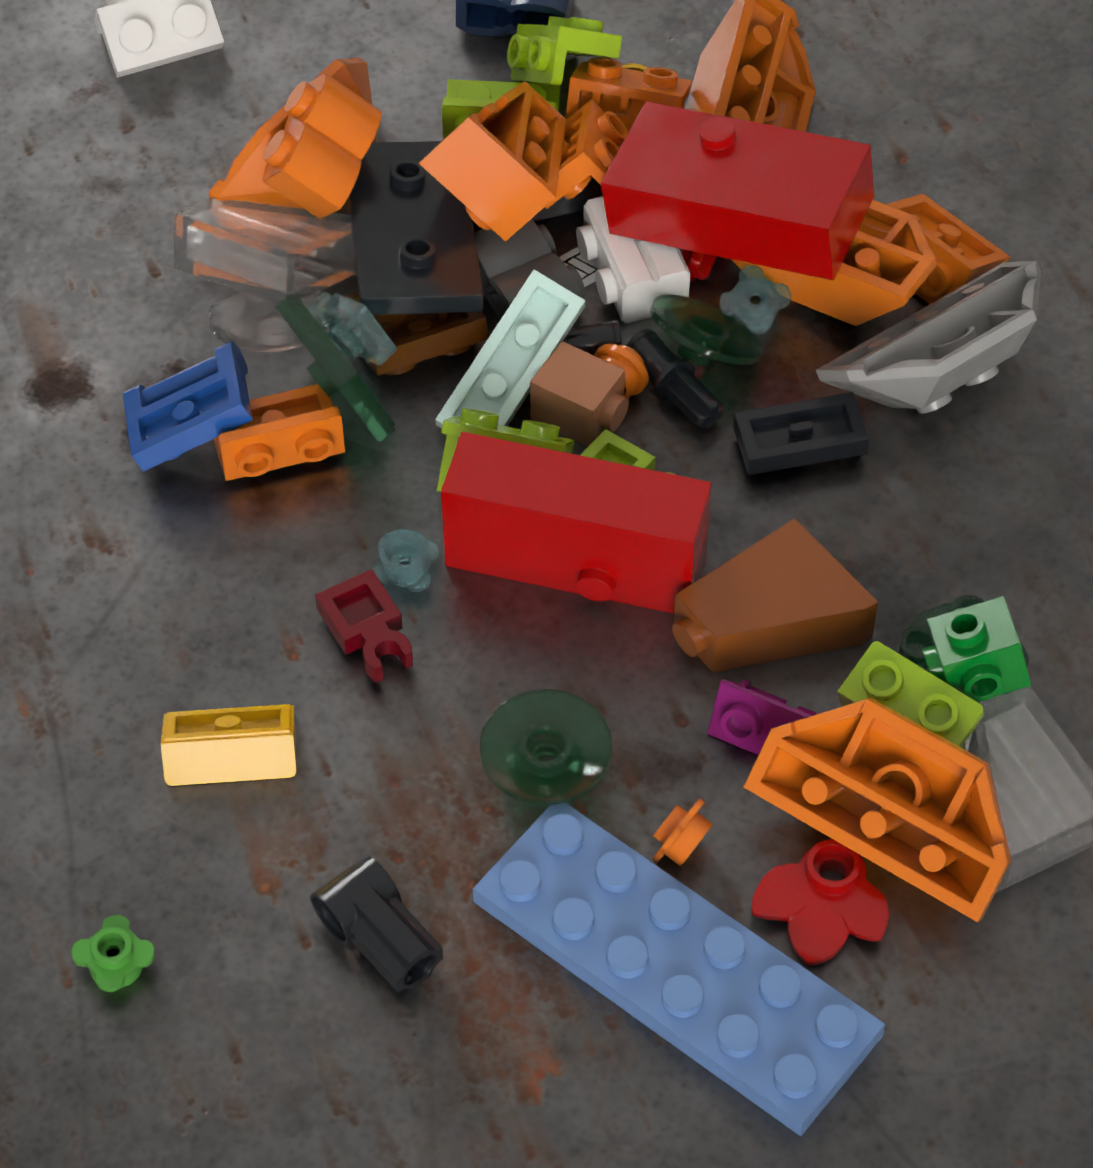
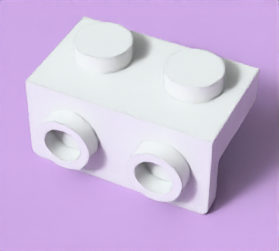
(156, 32)

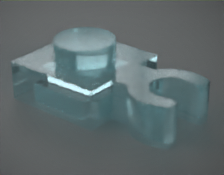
(352, 328)

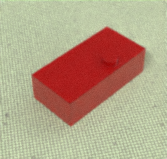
(739, 189)
(573, 522)

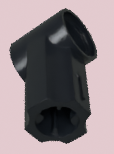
(367, 910)

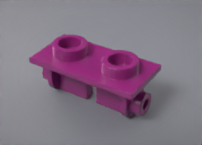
(747, 715)

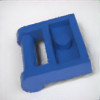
(188, 408)

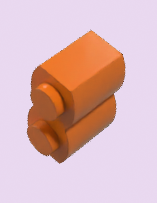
(321, 145)

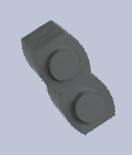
(509, 264)

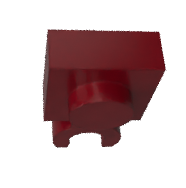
(366, 618)

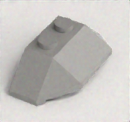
(944, 343)

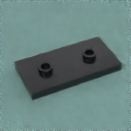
(411, 236)

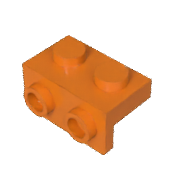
(284, 432)

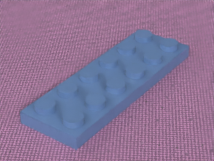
(680, 965)

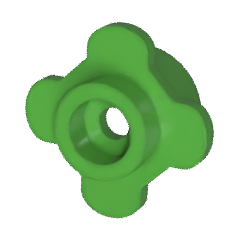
(116, 971)

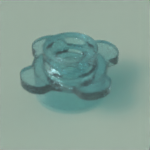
(758, 316)
(405, 546)

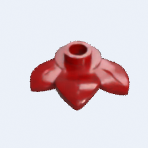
(822, 910)

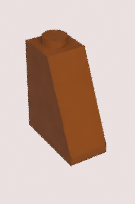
(773, 604)

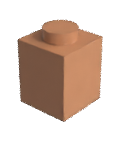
(578, 394)

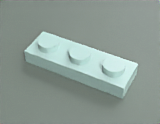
(516, 350)

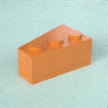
(503, 160)

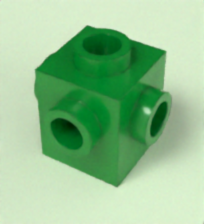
(977, 650)

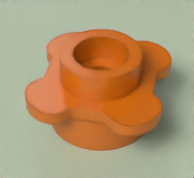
(681, 833)

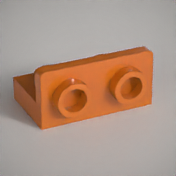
(624, 89)
(588, 148)
(958, 249)

